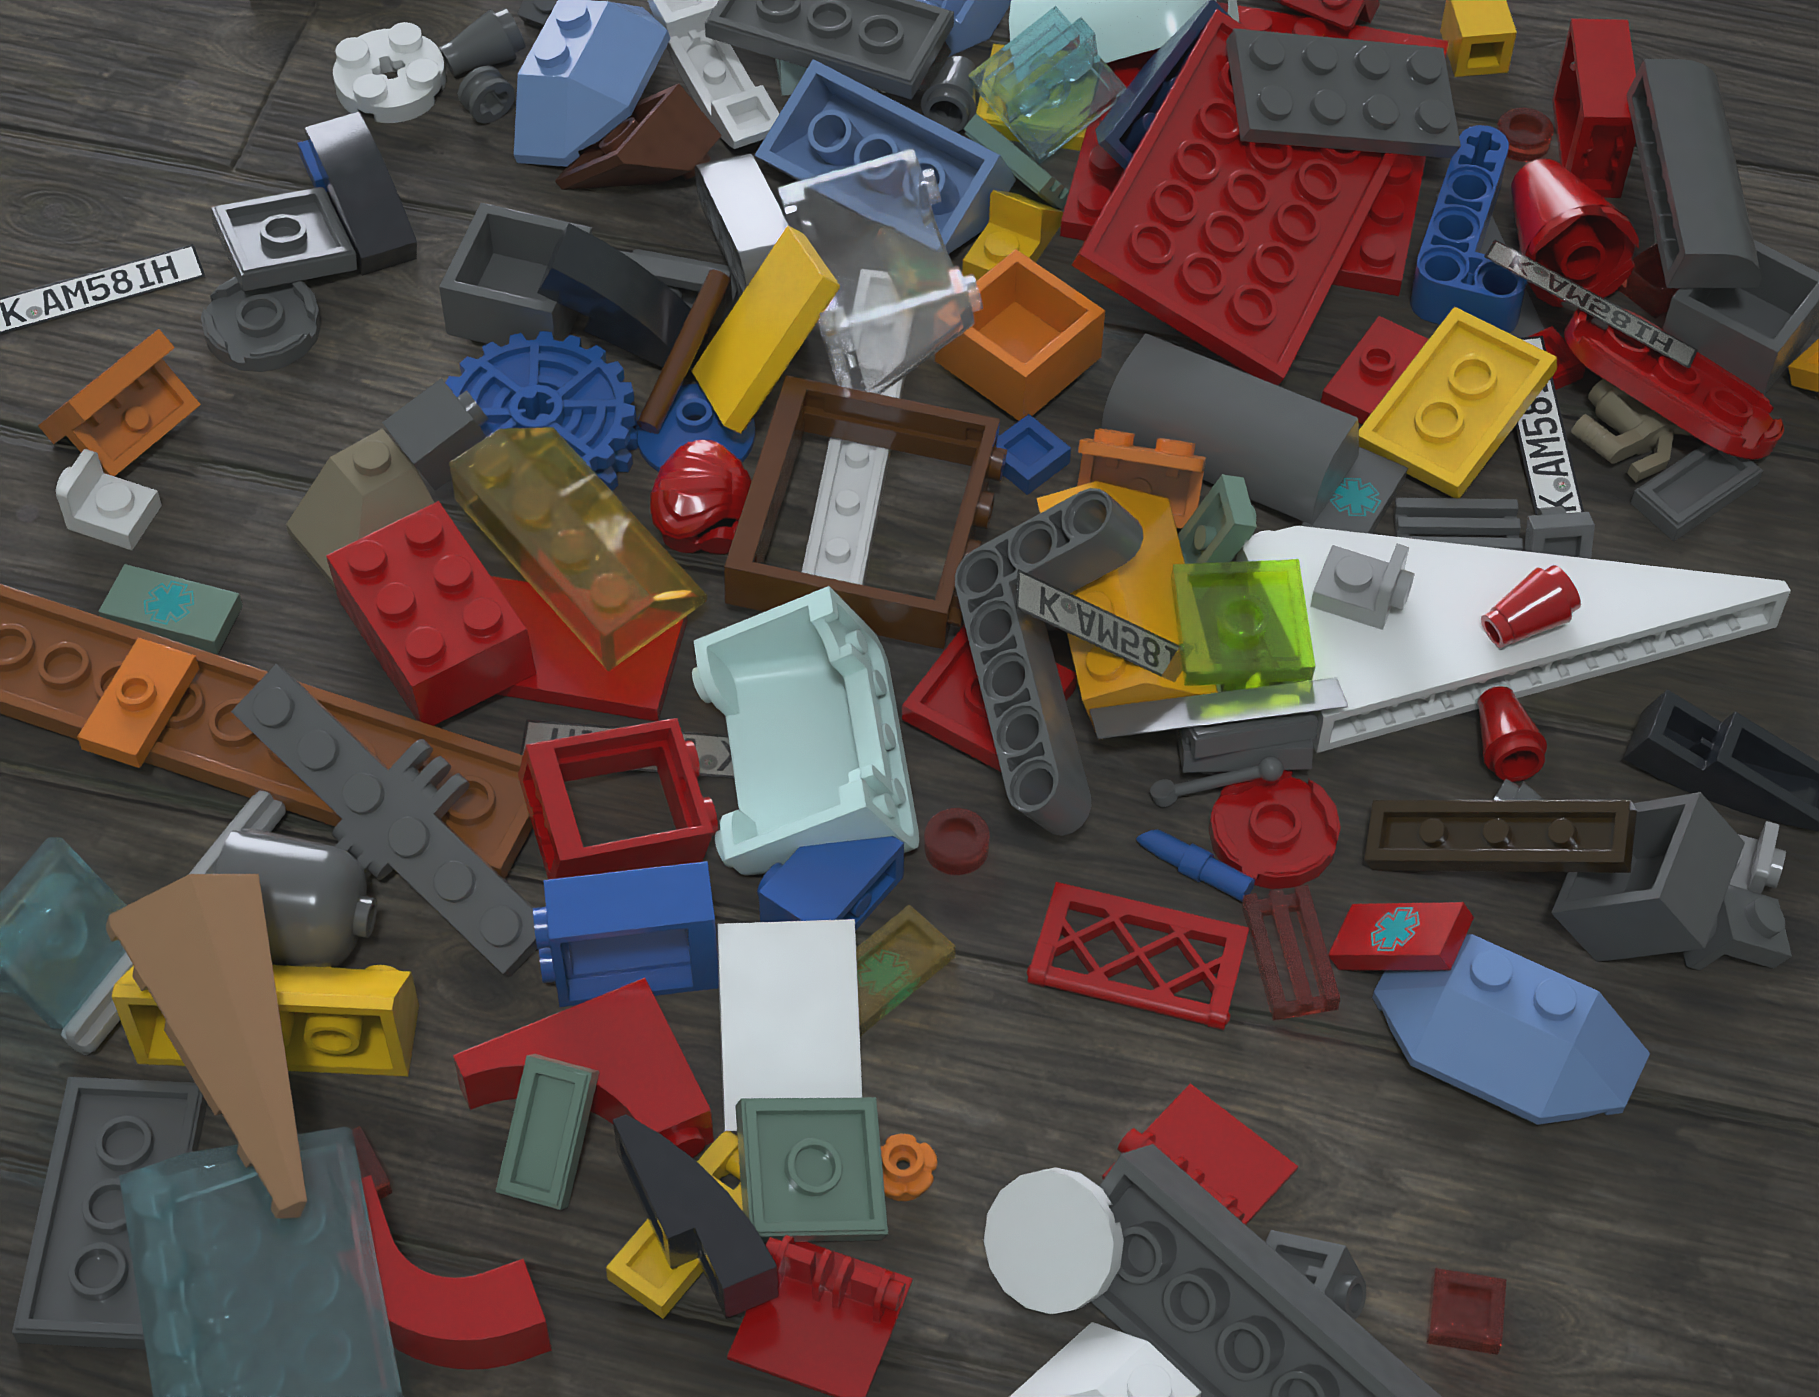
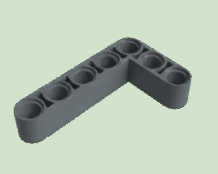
(1014, 653)

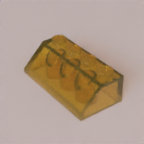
(573, 541)

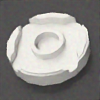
(1053, 1240)

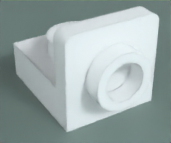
(104, 504)

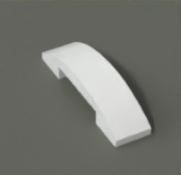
(714, 73)

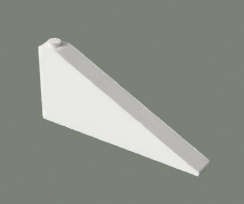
(1438, 657)

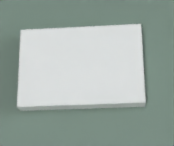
(788, 1011)

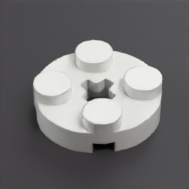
(401, 49)

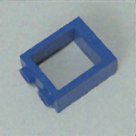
(628, 928)

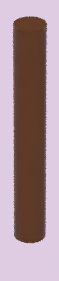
(683, 351)

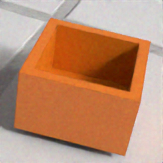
(1026, 338)

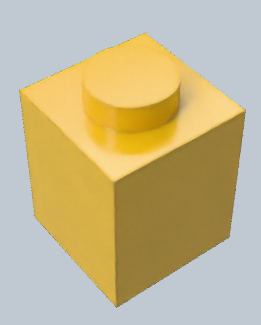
(1478, 36)

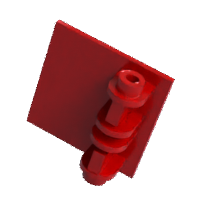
(1216, 1152)
(826, 1322)

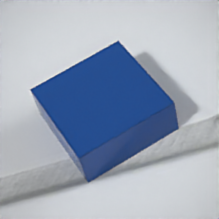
(1032, 454)

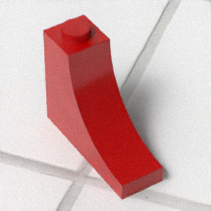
(621, 1038)

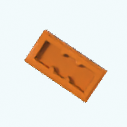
(138, 702)

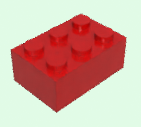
(432, 614)

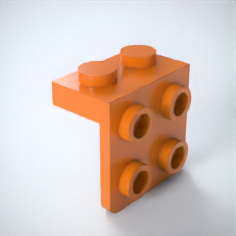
(1165, 471)

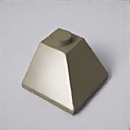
(355, 496)

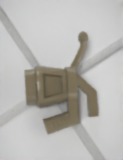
(1638, 427)

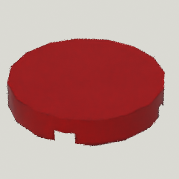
(1275, 830)

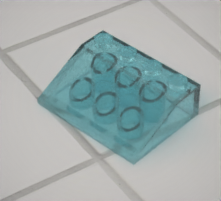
(252, 1298)

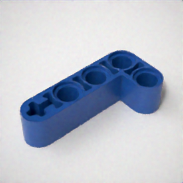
(1450, 264)

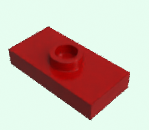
(1372, 368)

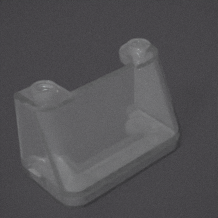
(893, 271)

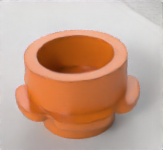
(913, 1181)

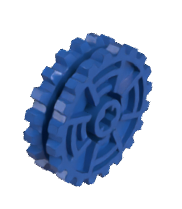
(556, 387)

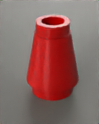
(1533, 606)
(1509, 736)

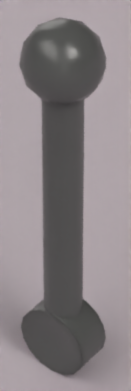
(1166, 792)

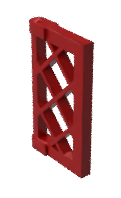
(1118, 911)

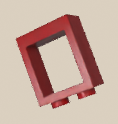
(1593, 105)
(560, 760)

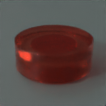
(1527, 133)
(956, 841)

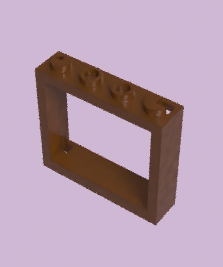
(880, 423)

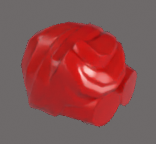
(695, 491)

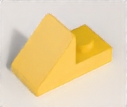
(1012, 225)

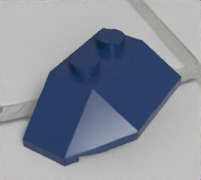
(1136, 108)

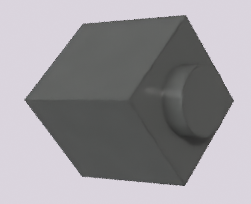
(437, 430)

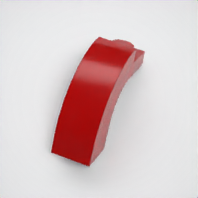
(460, 1320)

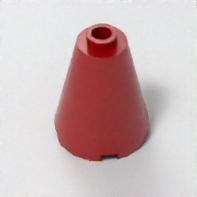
(1571, 229)

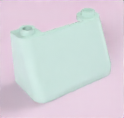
(806, 732)

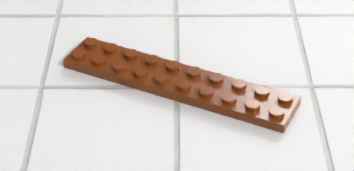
(64, 658)

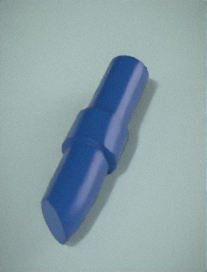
(1197, 863)

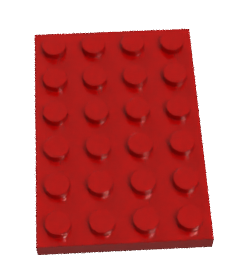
(1226, 230)

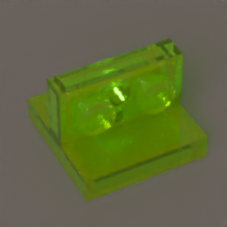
(1242, 623)

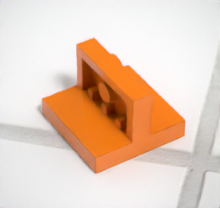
(125, 407)

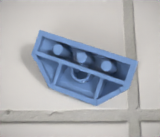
(583, 78)
(1514, 1034)

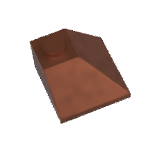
(649, 147)

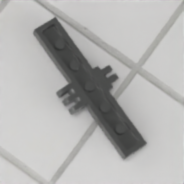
(393, 816)

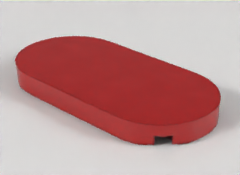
(1697, 399)

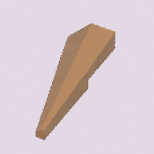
(212, 975)

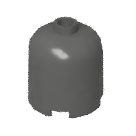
(309, 895)

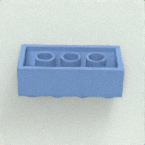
(843, 123)

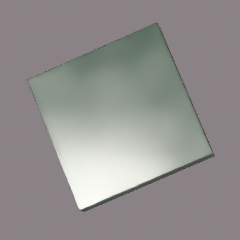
(812, 1168)

